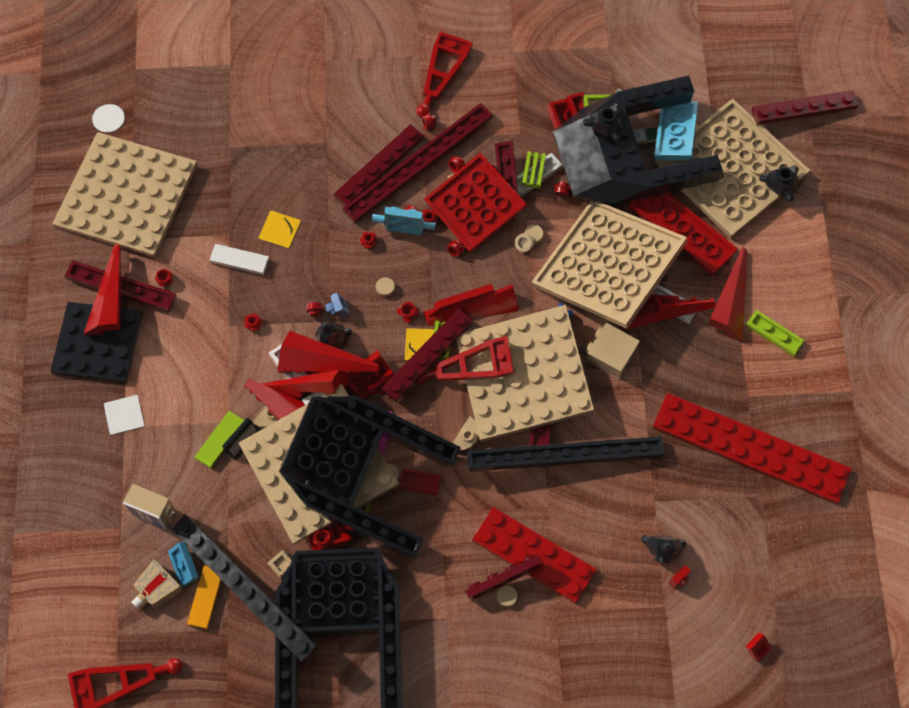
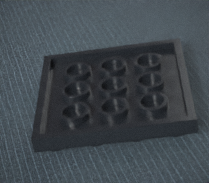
(95, 356)

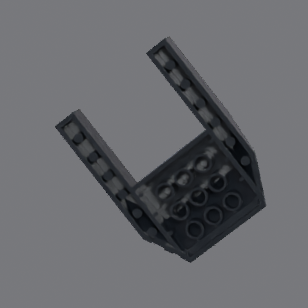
(615, 170)
(333, 457)
(340, 595)

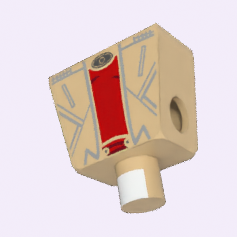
(155, 587)

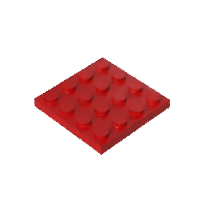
(475, 202)

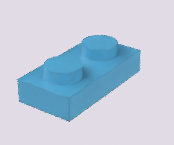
(183, 564)

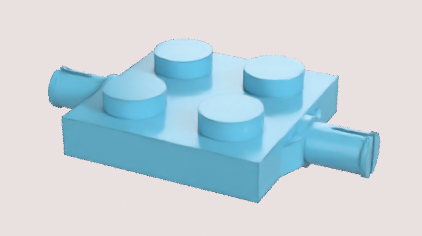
(403, 221)

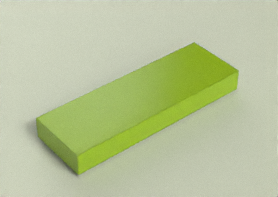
(775, 333)
(212, 448)

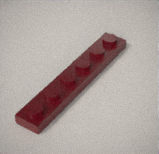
(804, 107)
(379, 165)
(131, 289)
(426, 355)

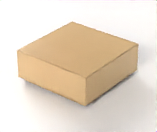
(280, 563)

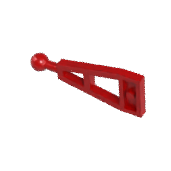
(450, 45)
(500, 356)
(82, 686)

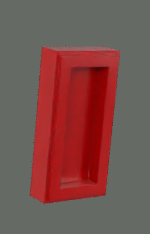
(419, 481)

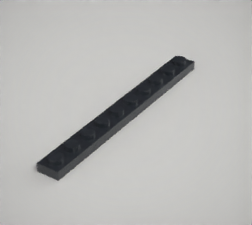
(565, 454)
(245, 588)

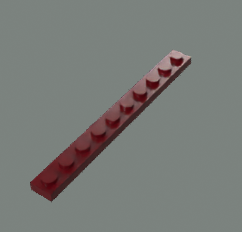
(417, 163)

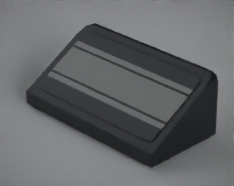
(245, 430)

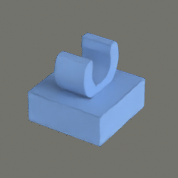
(337, 305)

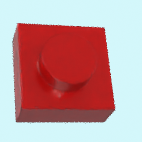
(680, 578)
(758, 647)

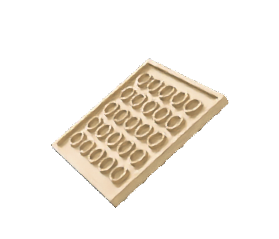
(744, 154)
(125, 194)
(609, 263)
(546, 380)
(265, 455)

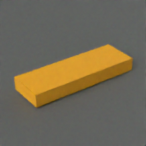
(204, 599)

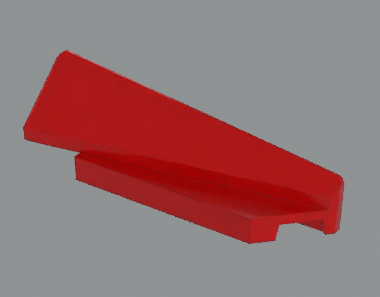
(474, 304)

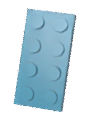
(676, 132)

